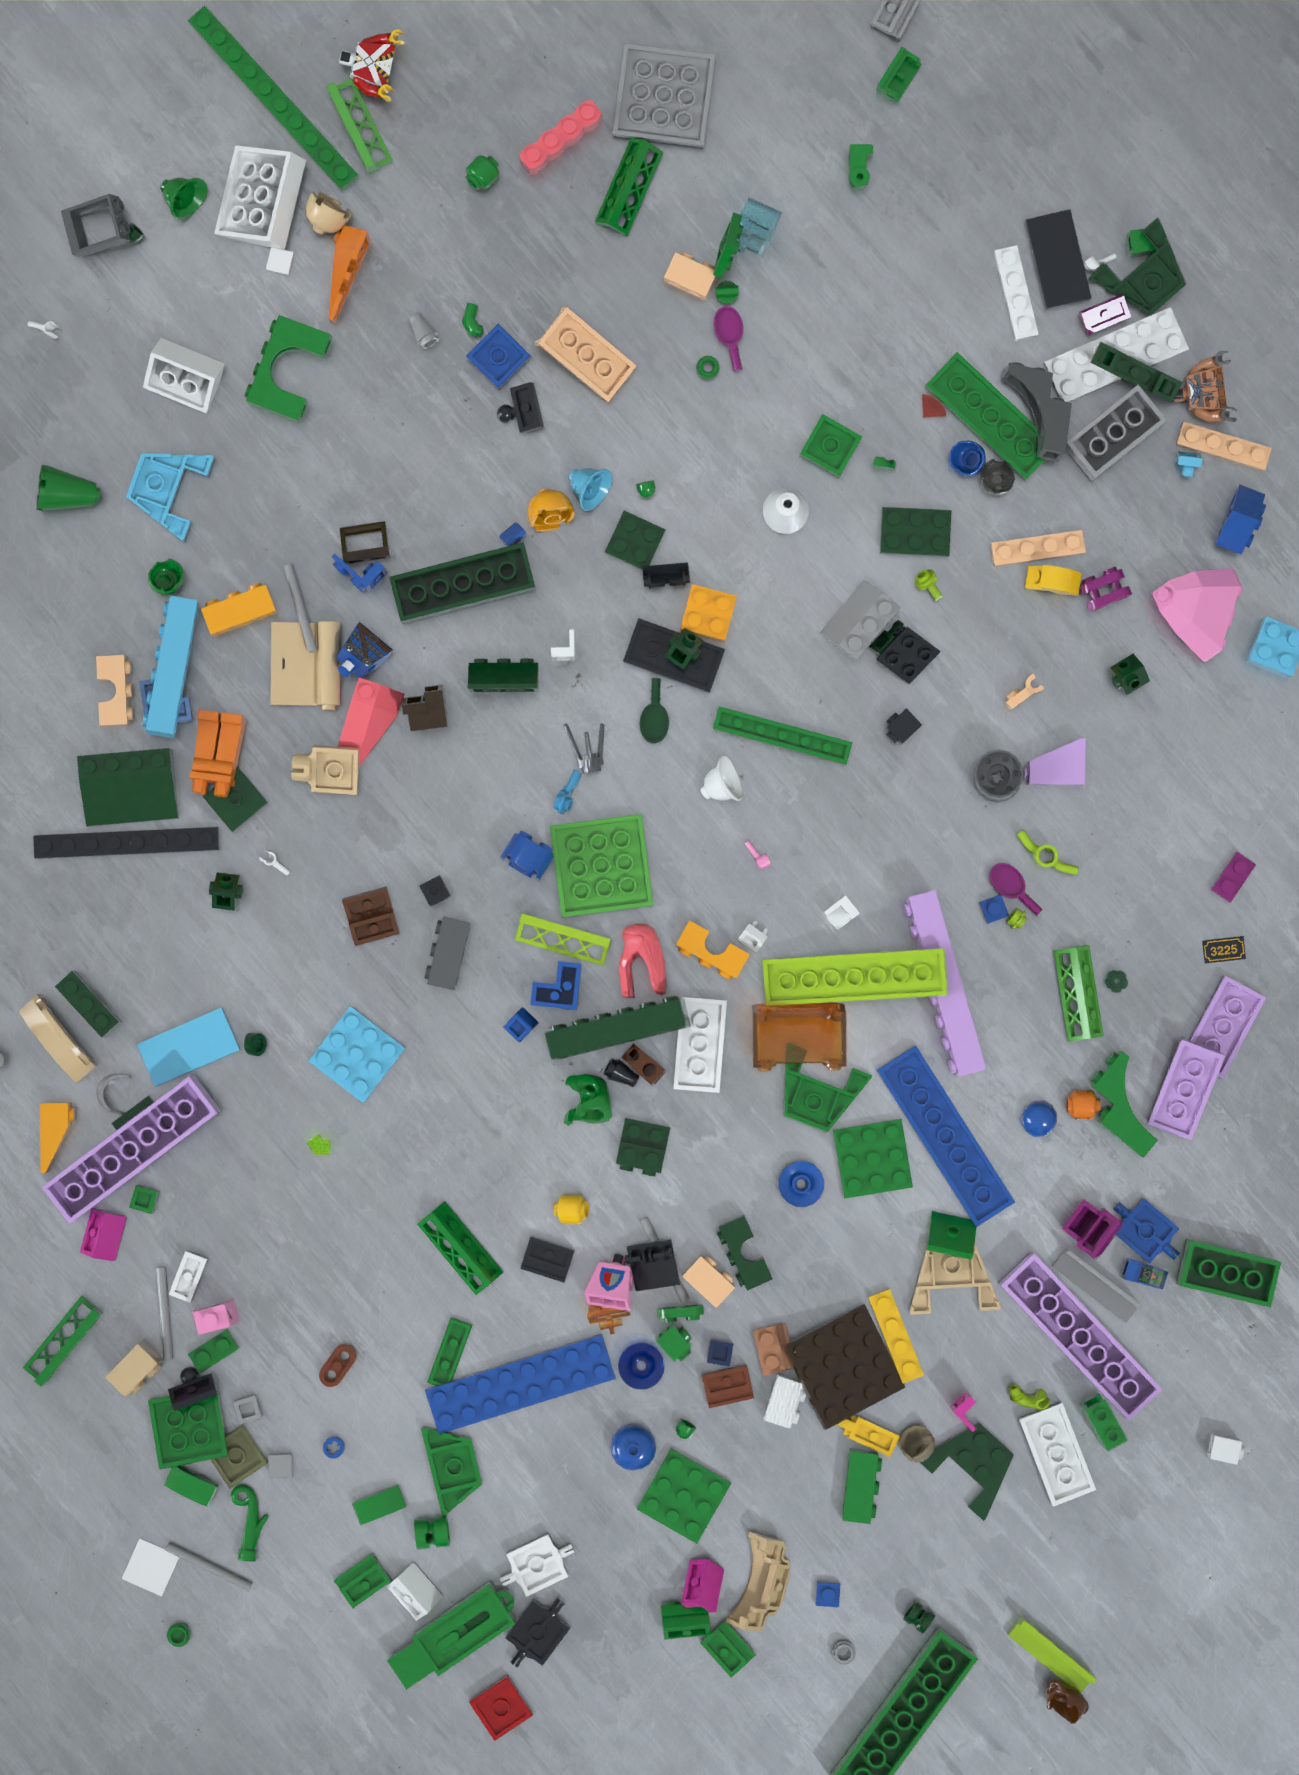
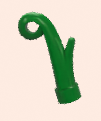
(252, 1526)

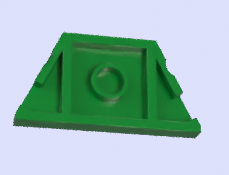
(452, 1467)

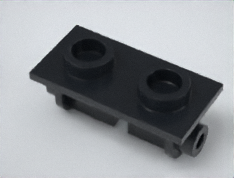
(664, 574)

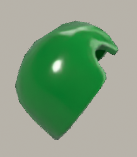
(166, 577)

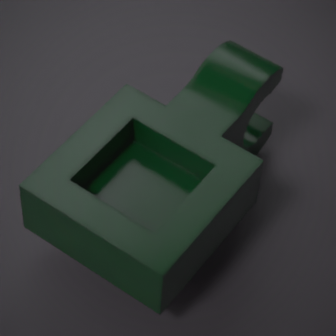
(885, 638)

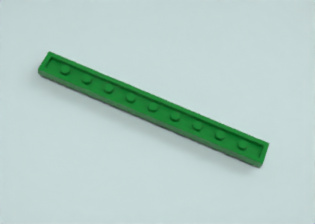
(273, 98)

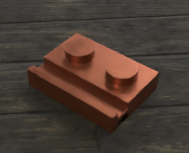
(727, 1386)

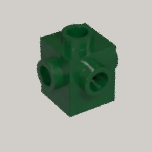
(684, 648)
(1129, 674)
(225, 891)

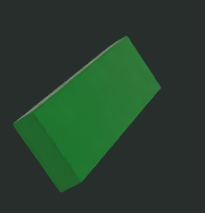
(450, 1352)

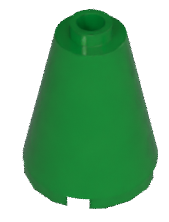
(64, 490)

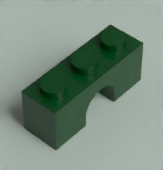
(87, 1004)
(751, 1272)

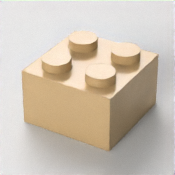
(134, 1368)

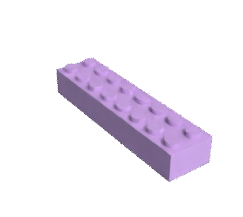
(952, 1009)
(131, 1148)
(1080, 1336)

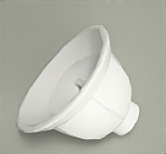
(722, 782)

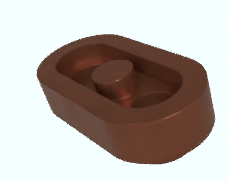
(337, 1365)

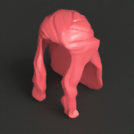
(642, 940)

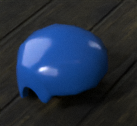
(967, 458)
(1039, 1118)

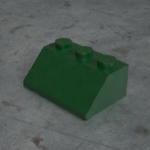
(503, 676)

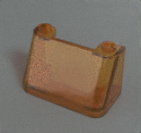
(799, 1035)

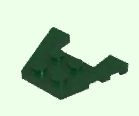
(1153, 280)
(979, 1456)

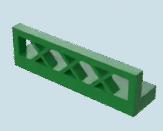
(625, 182)
(462, 1245)
(65, 1349)

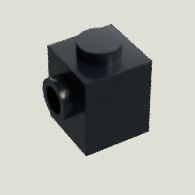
(901, 726)

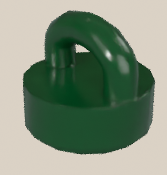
(255, 1044)

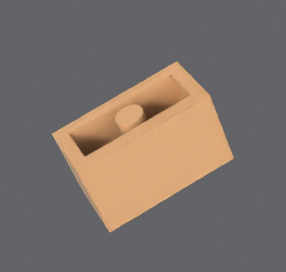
(690, 275)
(709, 1280)

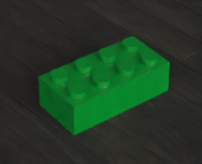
(1228, 1273)

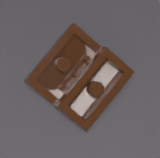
(370, 916)

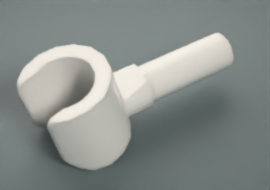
(1092, 264)
(48, 327)
(272, 861)

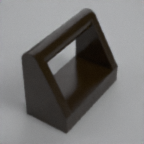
(366, 554)

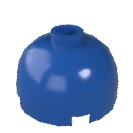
(633, 1447)

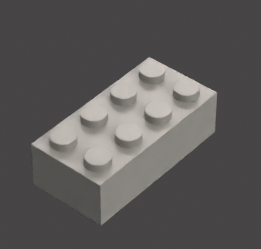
(1115, 433)

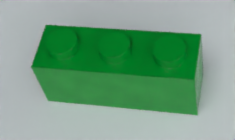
(861, 1486)

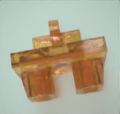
(598, 1315)

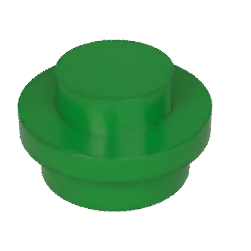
(178, 1635)

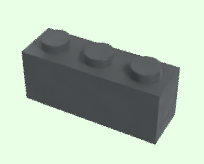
(447, 953)

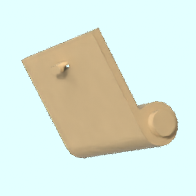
(307, 676)

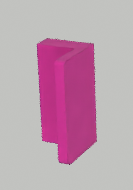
(102, 1235)
(961, 1406)
(703, 1585)

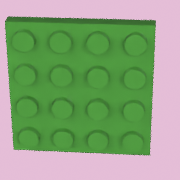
(601, 865)

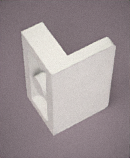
(565, 653)
(415, 1591)

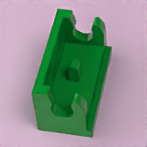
(899, 75)

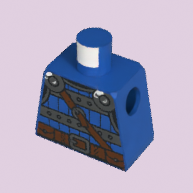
(362, 653)

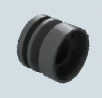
(991, 764)

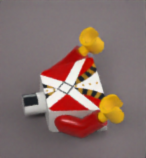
(373, 63)

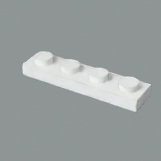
(1016, 293)

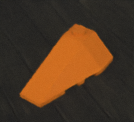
(348, 256)

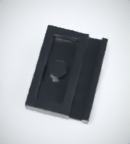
(547, 1259)

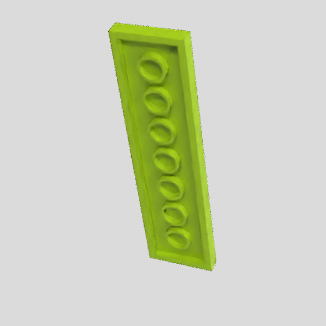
(855, 977)

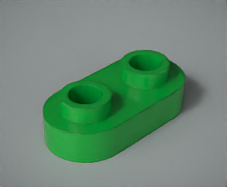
(670, 1314)

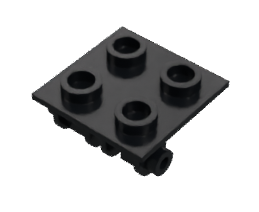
(908, 654)
(653, 1265)

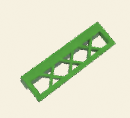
(354, 133)
(1083, 993)

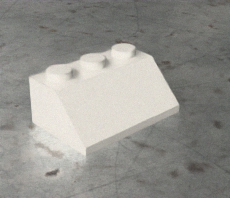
(183, 375)

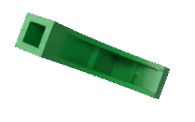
(1119, 1116)

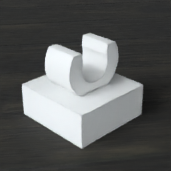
(753, 937)

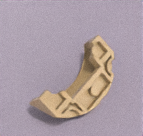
(56, 1039)
(765, 1586)

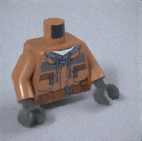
(1206, 391)

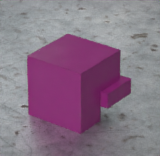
(1092, 1228)

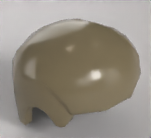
(917, 1443)

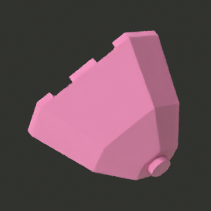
(1200, 608)

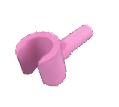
(762, 861)

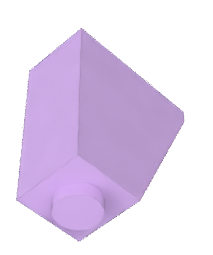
(1059, 767)

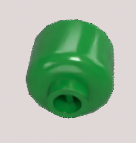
(482, 172)

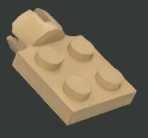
(328, 769)

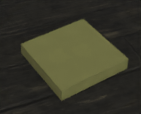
(243, 1458)

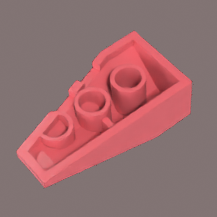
(369, 716)

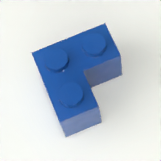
(1242, 518)
(563, 993)

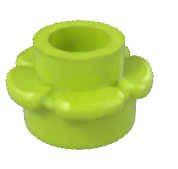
(1016, 918)

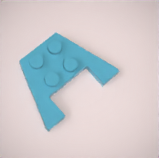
(157, 482)

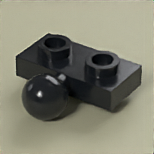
(525, 408)
(193, 1389)

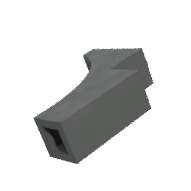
(1050, 414)

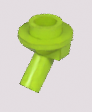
(928, 581)

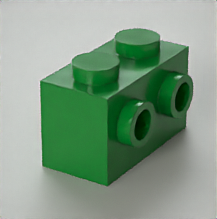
(675, 1342)

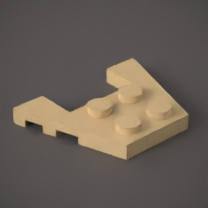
(949, 1271)

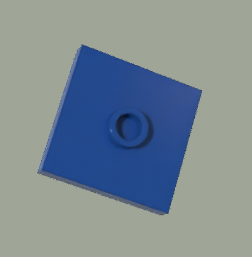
(498, 356)

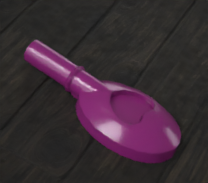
(729, 331)
(1011, 884)

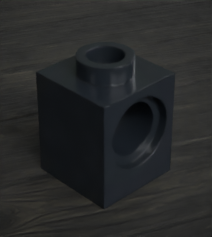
(435, 891)

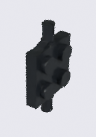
(537, 1632)

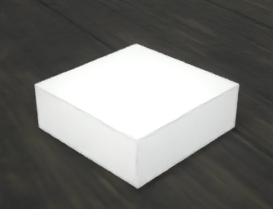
(279, 261)

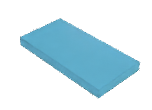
(188, 1047)

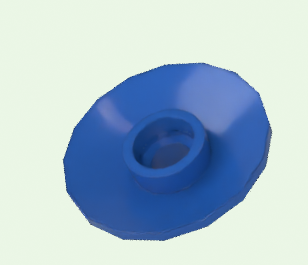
(810, 1192)

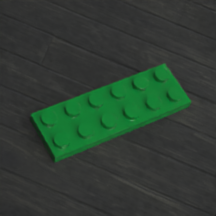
(987, 414)

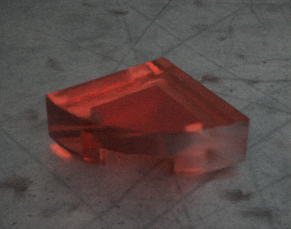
(932, 407)

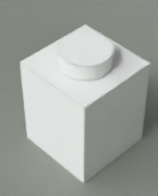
(1225, 1449)

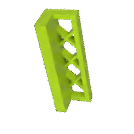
(563, 930)
(1051, 1655)

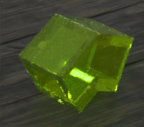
(319, 1146)

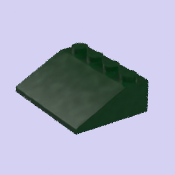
(128, 786)

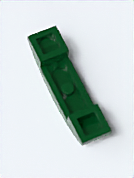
(1135, 372)

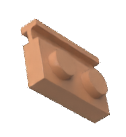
(770, 1348)

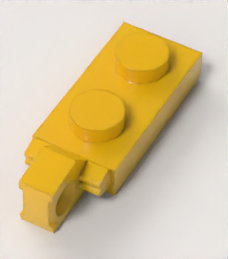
(870, 1434)

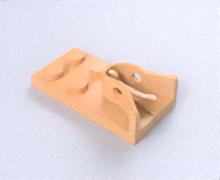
(586, 354)

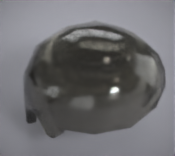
(996, 477)

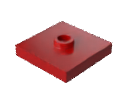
(501, 1708)

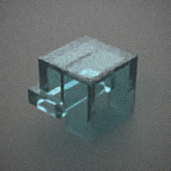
(758, 224)

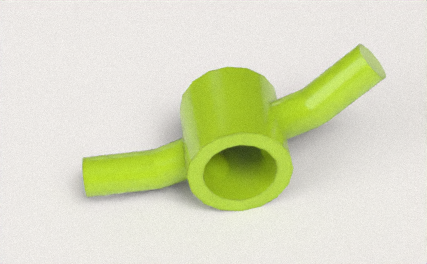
(1056, 863)

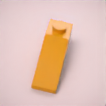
(54, 1126)

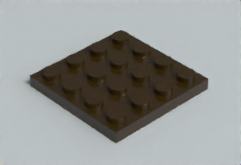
(844, 1366)

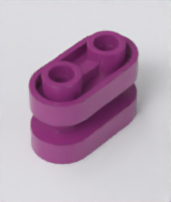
(1111, 576)

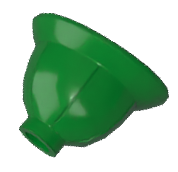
(184, 195)

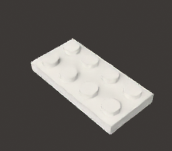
(701, 1046)
(1057, 1454)

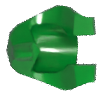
(594, 1100)

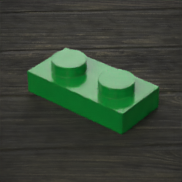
(213, 1351)

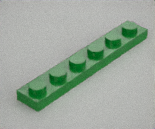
(782, 735)

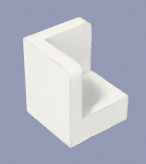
(841, 913)

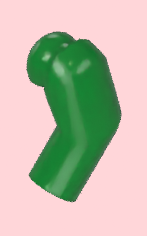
(469, 321)

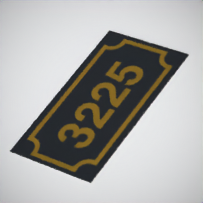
(1224, 949)

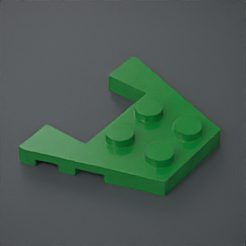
(817, 1102)

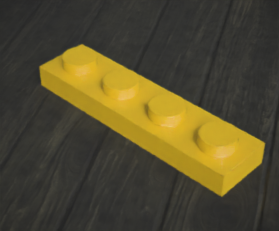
(896, 1336)

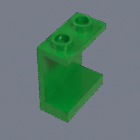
(1103, 1422)

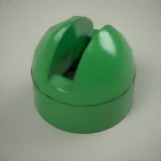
(646, 489)
(685, 1429)

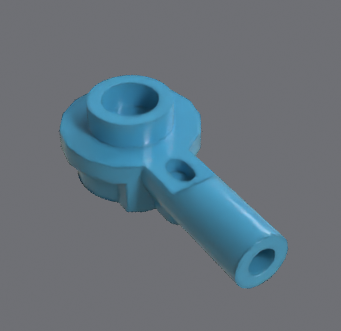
(563, 800)

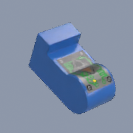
(1144, 1274)

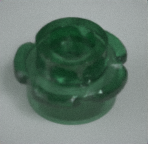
(1110, 981)

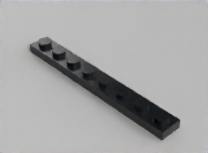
(126, 842)

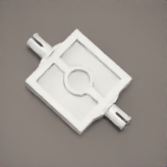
(537, 1565)

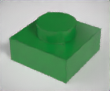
(143, 1199)

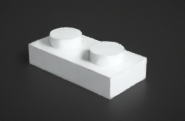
(188, 1276)

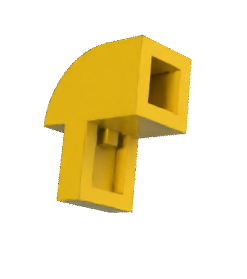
(1053, 579)

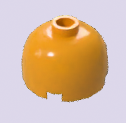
(549, 509)

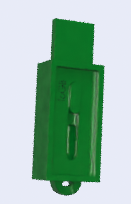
(454, 1634)

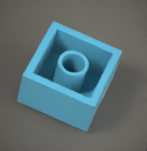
(1275, 647)

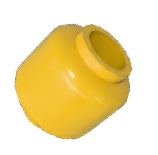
(571, 1209)

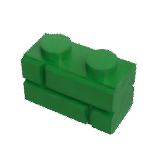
(683, 1621)

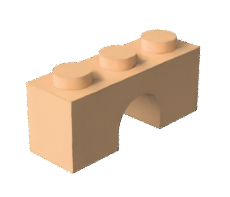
(116, 711)

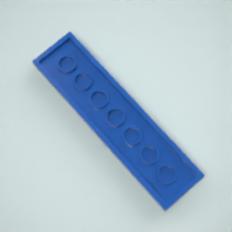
(946, 1136)
(520, 1384)

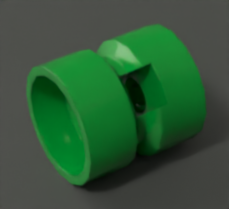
(440, 1532)

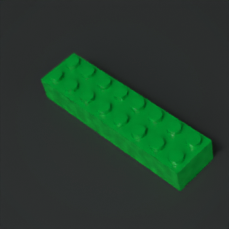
(909, 1708)

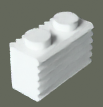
(784, 1402)

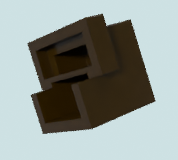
(426, 710)

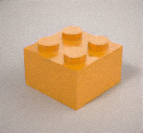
(708, 613)

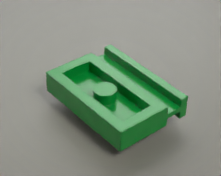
(362, 1580)
(728, 1648)

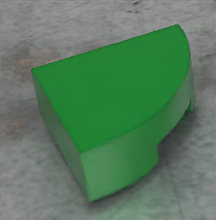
(882, 463)

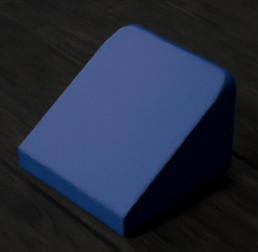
(513, 534)
(521, 1024)

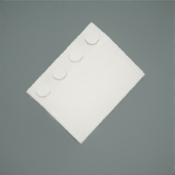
(260, 196)

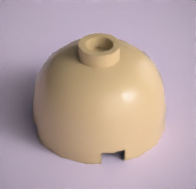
(325, 213)

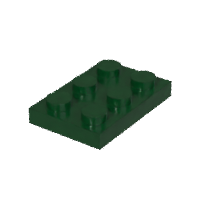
(915, 532)

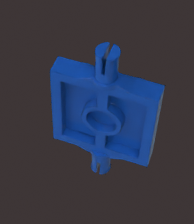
(1146, 1230)

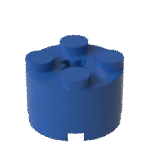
(527, 855)

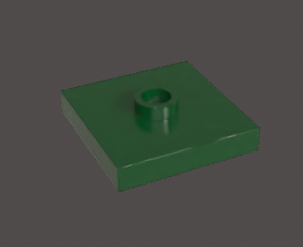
(240, 804)

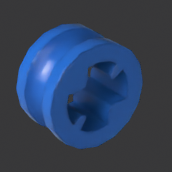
(328, 1442)

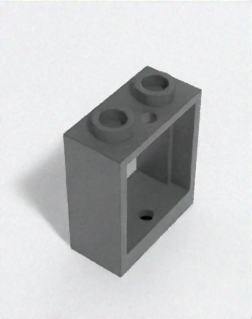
(75, 229)

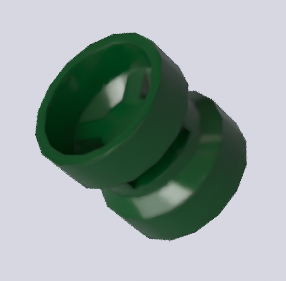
(919, 1617)

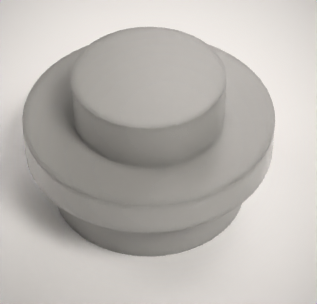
(843, 1652)

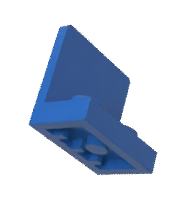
(372, 574)

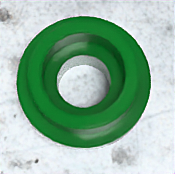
(707, 360)

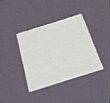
(150, 1567)

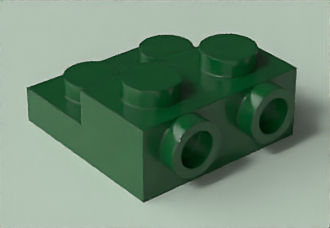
(642, 1146)

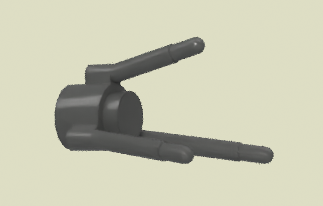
(590, 761)

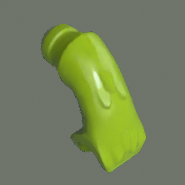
(1037, 1401)

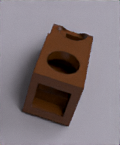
(644, 1065)

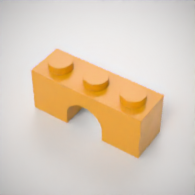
(693, 942)

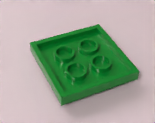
(872, 1158)
(189, 1433)
(684, 1495)

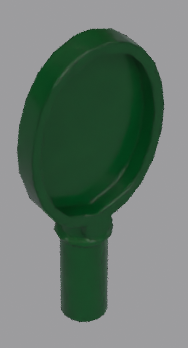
(654, 717)

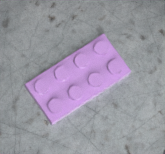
(1228, 1020)
(1186, 1089)

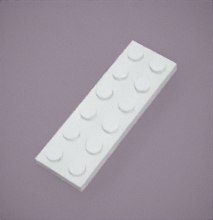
(1146, 340)

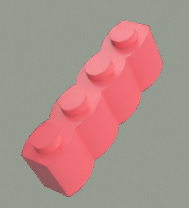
(555, 140)

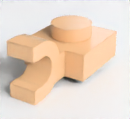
(1017, 696)

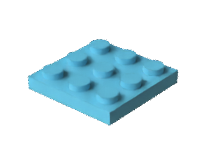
(356, 1054)

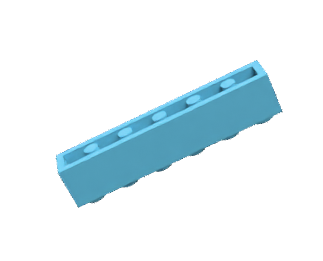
(171, 667)

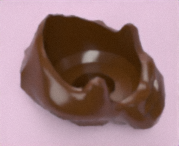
(1066, 1701)

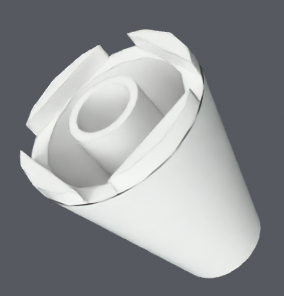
(785, 519)

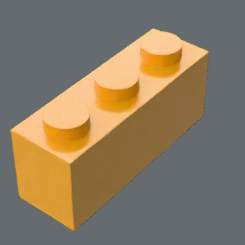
(238, 609)

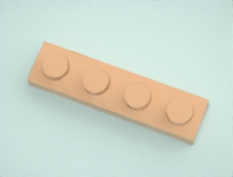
(1223, 446)
(1038, 548)

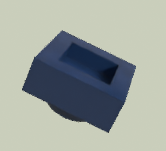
(720, 1352)

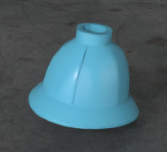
(590, 486)

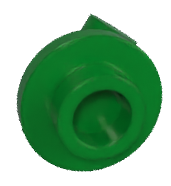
(727, 292)

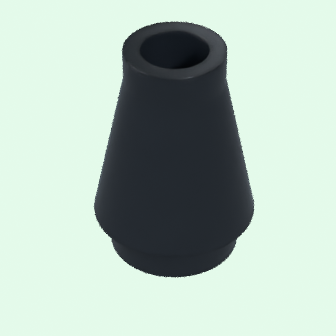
(619, 1072)

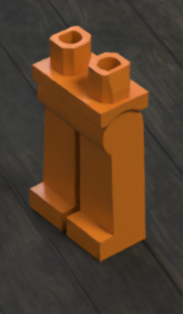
(217, 751)

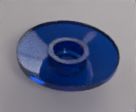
(642, 1378)

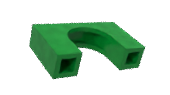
(285, 336)

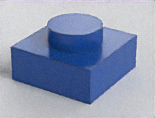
(994, 909)
(827, 1594)

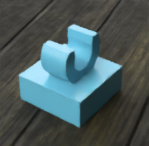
(1189, 461)

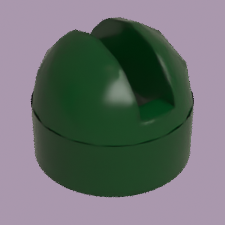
(135, 233)

